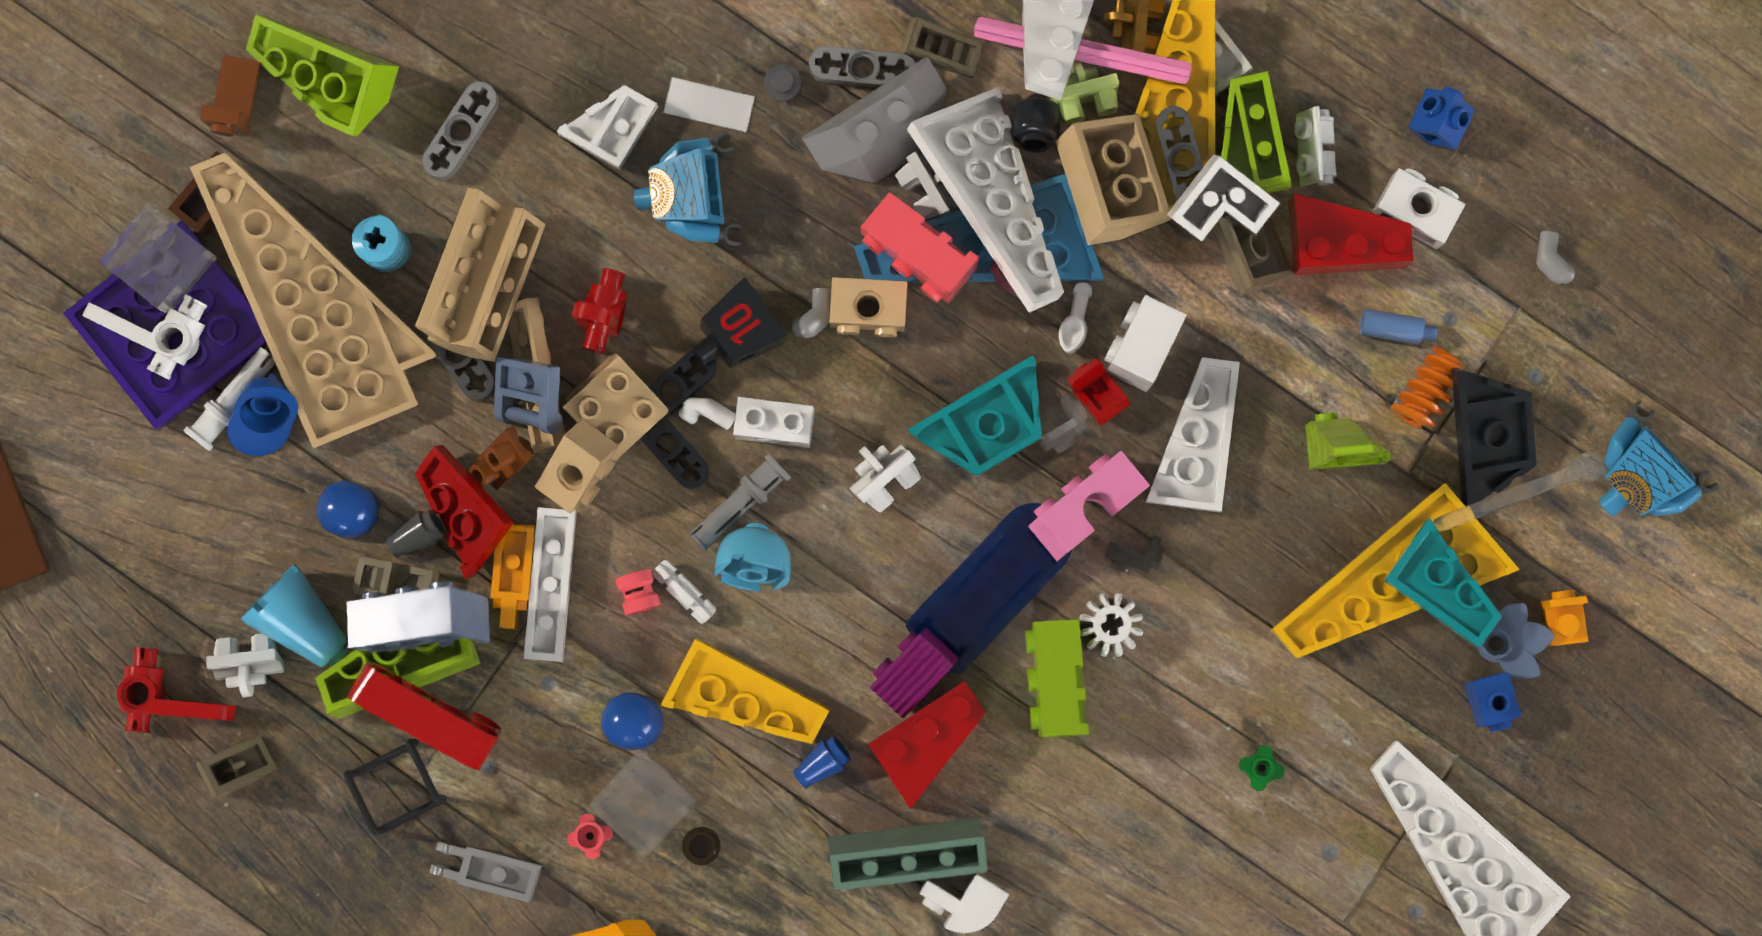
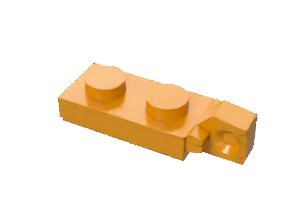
(513, 574)

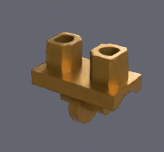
(1130, 23)

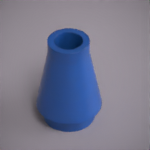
(824, 761)

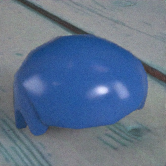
(347, 509)
(632, 721)

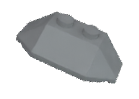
(872, 133)

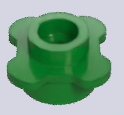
(1272, 769)

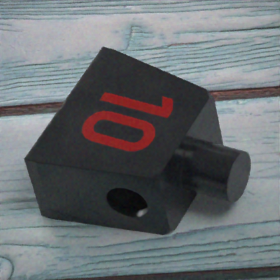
(738, 328)

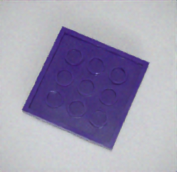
(224, 345)

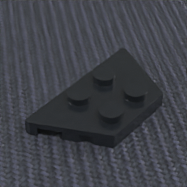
(1492, 434)

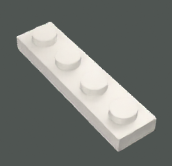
(550, 584)

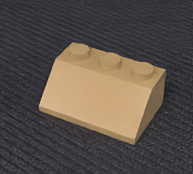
(1112, 178)

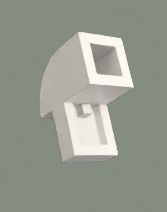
(973, 909)

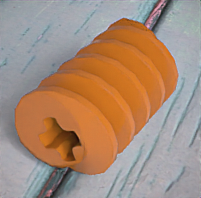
(1427, 389)

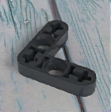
(664, 426)

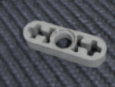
(836, 54)
(436, 147)

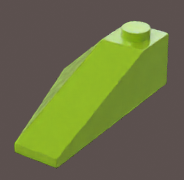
(332, 78)

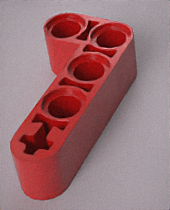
(425, 716)

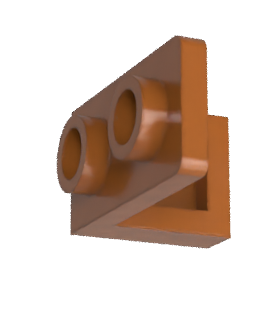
(233, 97)

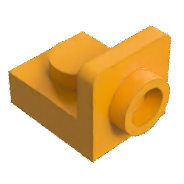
(1565, 617)

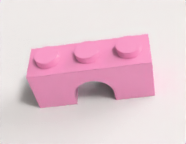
(1063, 523)

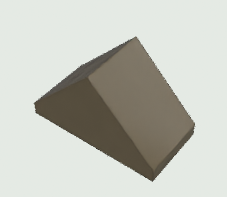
(236, 767)

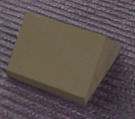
(1252, 258)

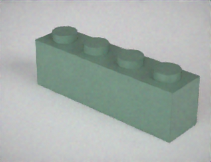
(907, 854)

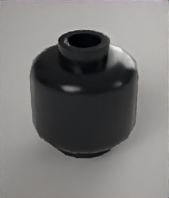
(1036, 123)

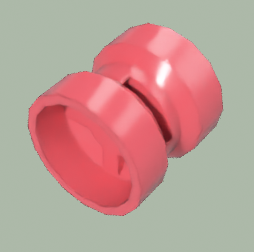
(641, 600)

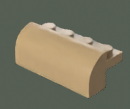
(480, 276)

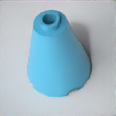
(298, 619)

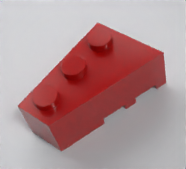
(1345, 239)

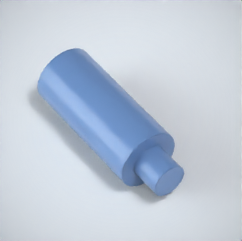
(1395, 327)

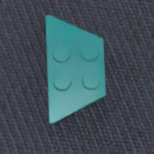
(987, 422)

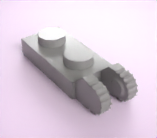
(490, 871)

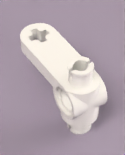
(183, 320)

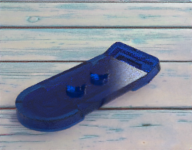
(988, 588)

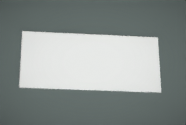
(709, 104)

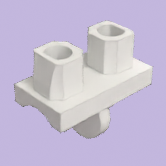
(919, 171)
(896, 464)
(245, 668)

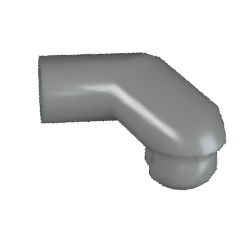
(815, 319)

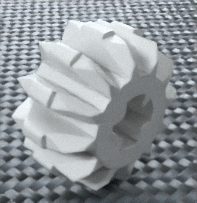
(1121, 632)

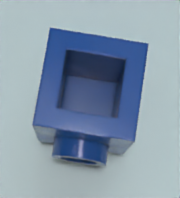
(1493, 701)

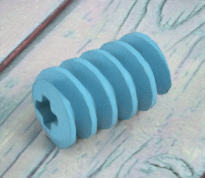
(381, 244)

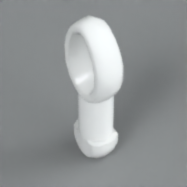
(1074, 328)

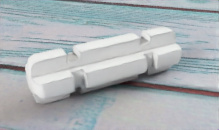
(684, 591)

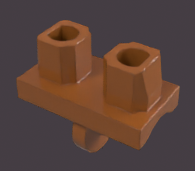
(502, 460)

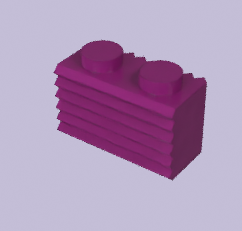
(914, 672)

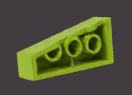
(418, 666)

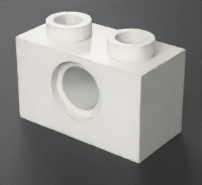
(1442, 206)
(773, 422)

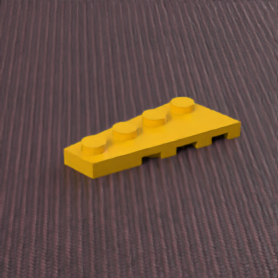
(730, 690)

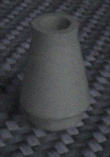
(418, 533)

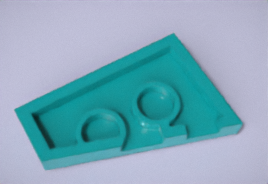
(1441, 586)

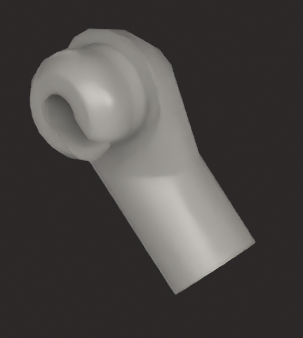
(1550, 262)

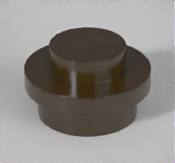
(701, 846)

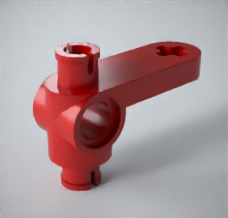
(602, 311)
(145, 672)

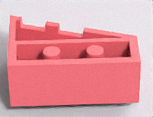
(918, 249)

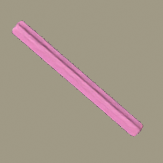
(1093, 52)

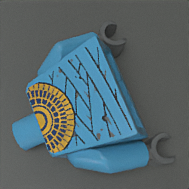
(688, 190)
(1647, 472)

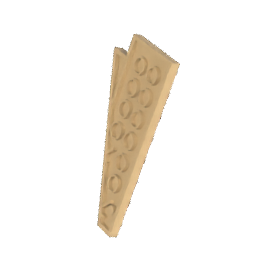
(324, 326)

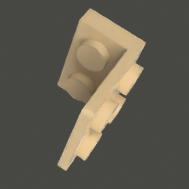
(615, 403)

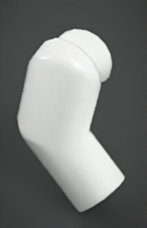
(709, 408)

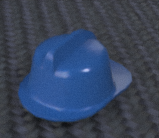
(262, 417)

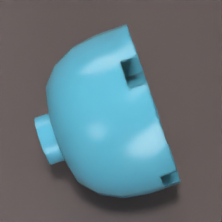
(753, 558)

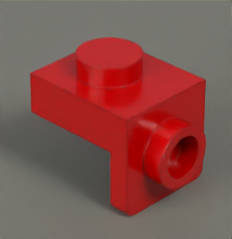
(1098, 391)

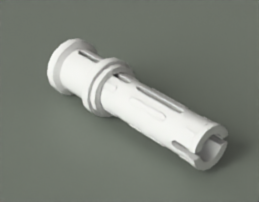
(218, 412)

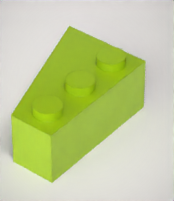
(1254, 135)
(1056, 678)

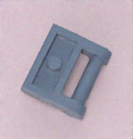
(529, 382)

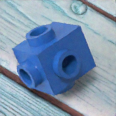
(1442, 117)

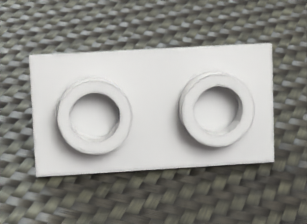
(1313, 131)

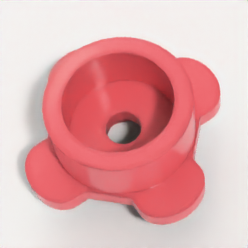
(579, 837)

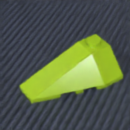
(1341, 444)

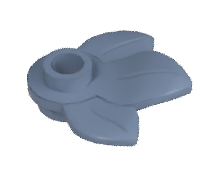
(1520, 641)

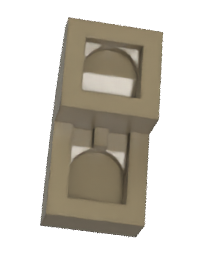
(387, 576)

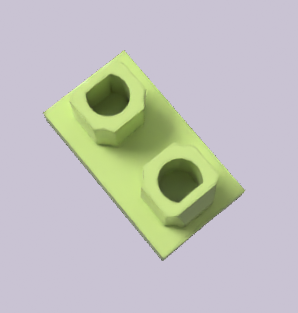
(1085, 87)

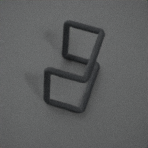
(410, 746)

